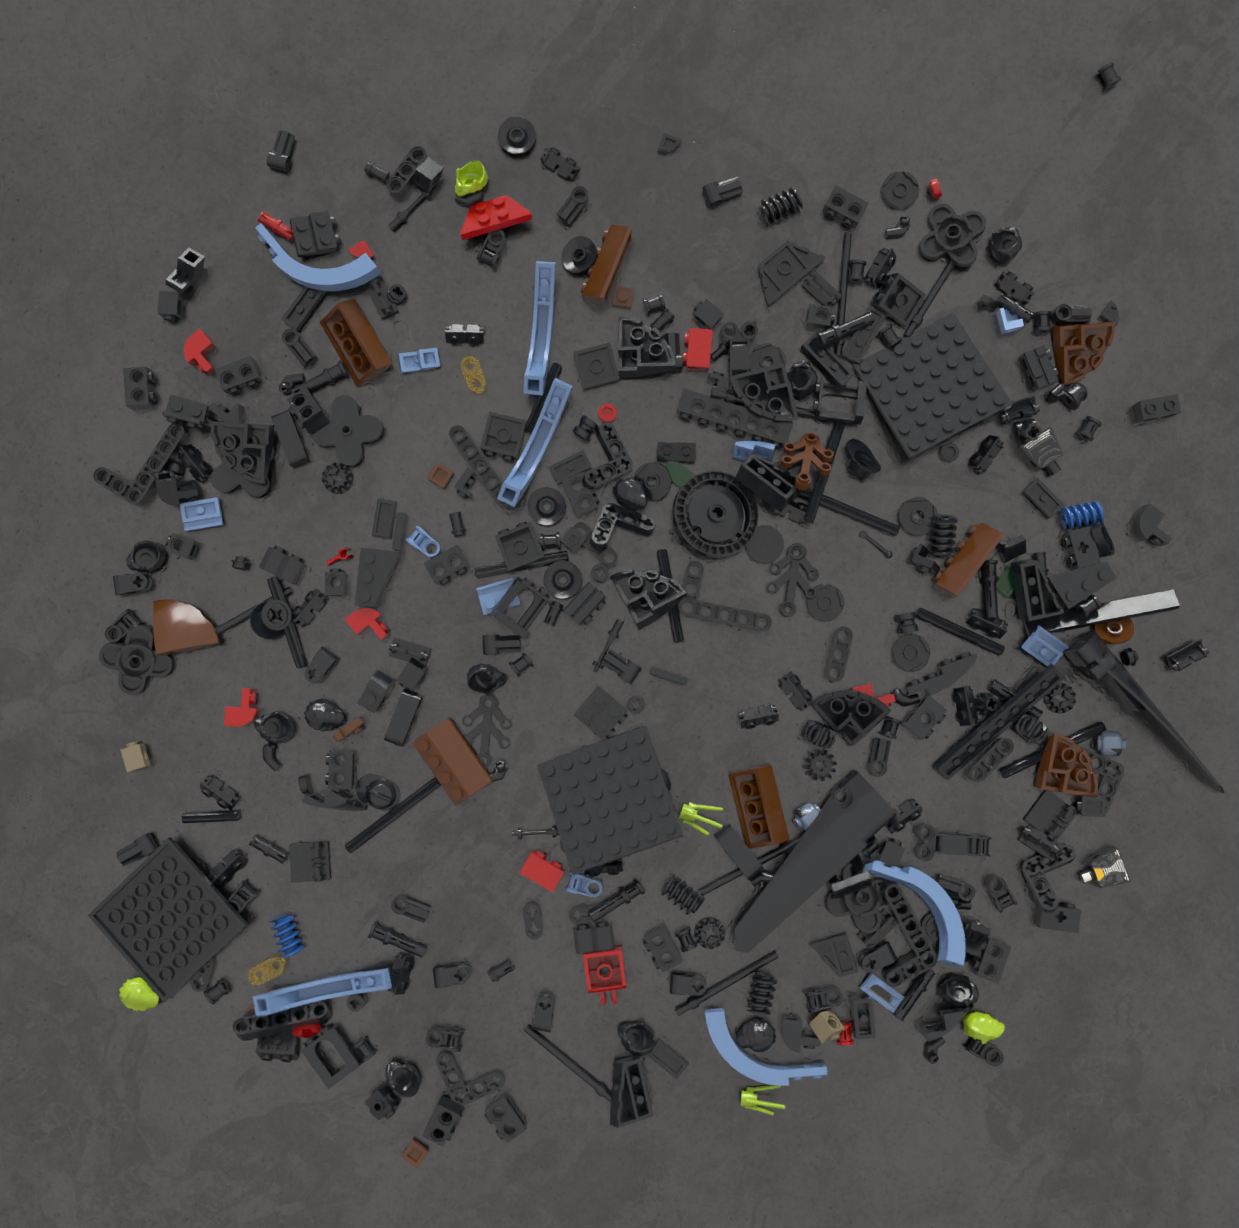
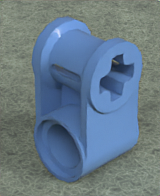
(422, 541)
(582, 885)

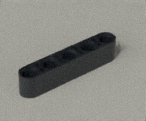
(476, 457)
(272, 1026)

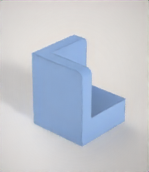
(1008, 322)

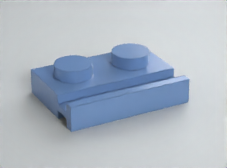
(201, 514)
(493, 593)
(1044, 646)

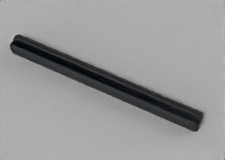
(821, 479)
(854, 513)
(1035, 758)
(392, 815)

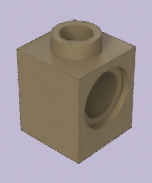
(135, 756)
(827, 1026)

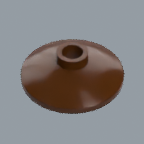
(1123, 630)

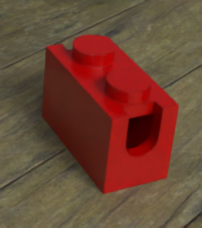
(698, 349)
(542, 871)

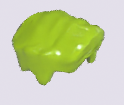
(470, 178)
(138, 995)
(982, 1027)

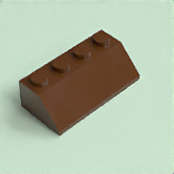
(607, 264)
(355, 342)
(967, 560)
(452, 761)
(759, 807)

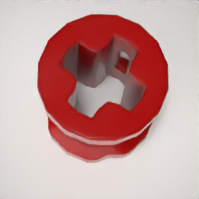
(848, 1039)

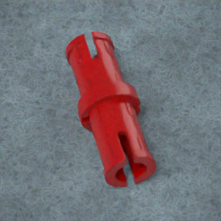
(276, 226)

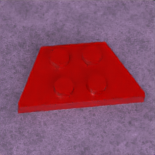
(492, 216)

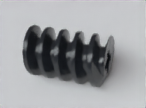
(780, 204)
(944, 535)
(682, 895)
(762, 994)

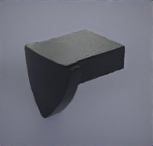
(1012, 548)

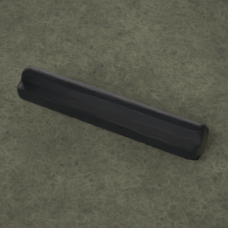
(212, 816)

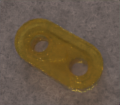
(474, 374)
(267, 970)

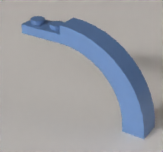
(333, 279)
(542, 328)
(537, 445)
(943, 909)
(320, 990)
(749, 1066)

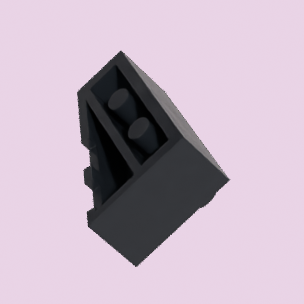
(629, 1093)

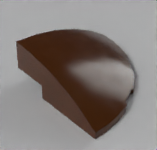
(1080, 348)
(180, 628)
(1066, 768)

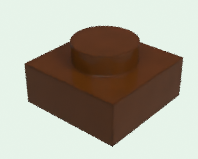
(623, 297)
(440, 475)
(415, 1153)

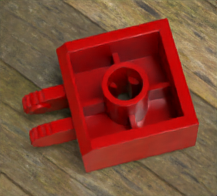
(599, 982)

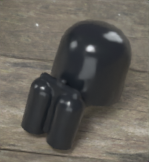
(1072, 395)

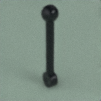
(863, 534)

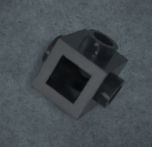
(382, 1103)

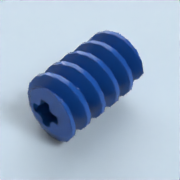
(1080, 514)
(286, 935)

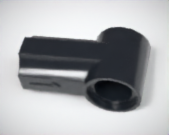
(280, 155)
(717, 192)
(572, 205)
(1072, 314)
(673, 340)
(298, 347)
(1027, 429)
(498, 644)
(625, 668)
(880, 755)
(140, 848)
(954, 886)
(412, 910)

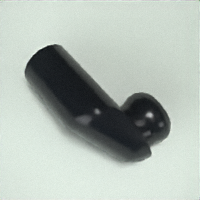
(900, 229)
(289, 382)
(905, 700)
(268, 756)
(499, 771)
(762, 876)
(961, 904)
(932, 1050)

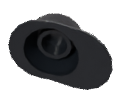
(862, 459)
(377, 792)

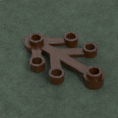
(809, 442)

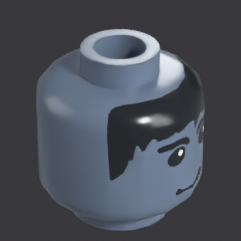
(1111, 743)
(806, 815)

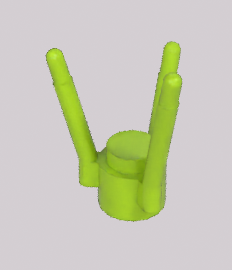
(689, 813)
(750, 1100)

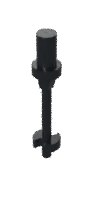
(401, 216)
(723, 348)
(613, 634)
(554, 832)

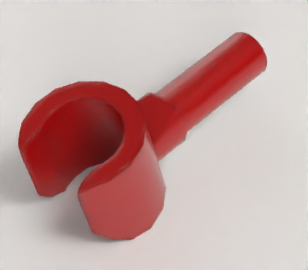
(341, 556)

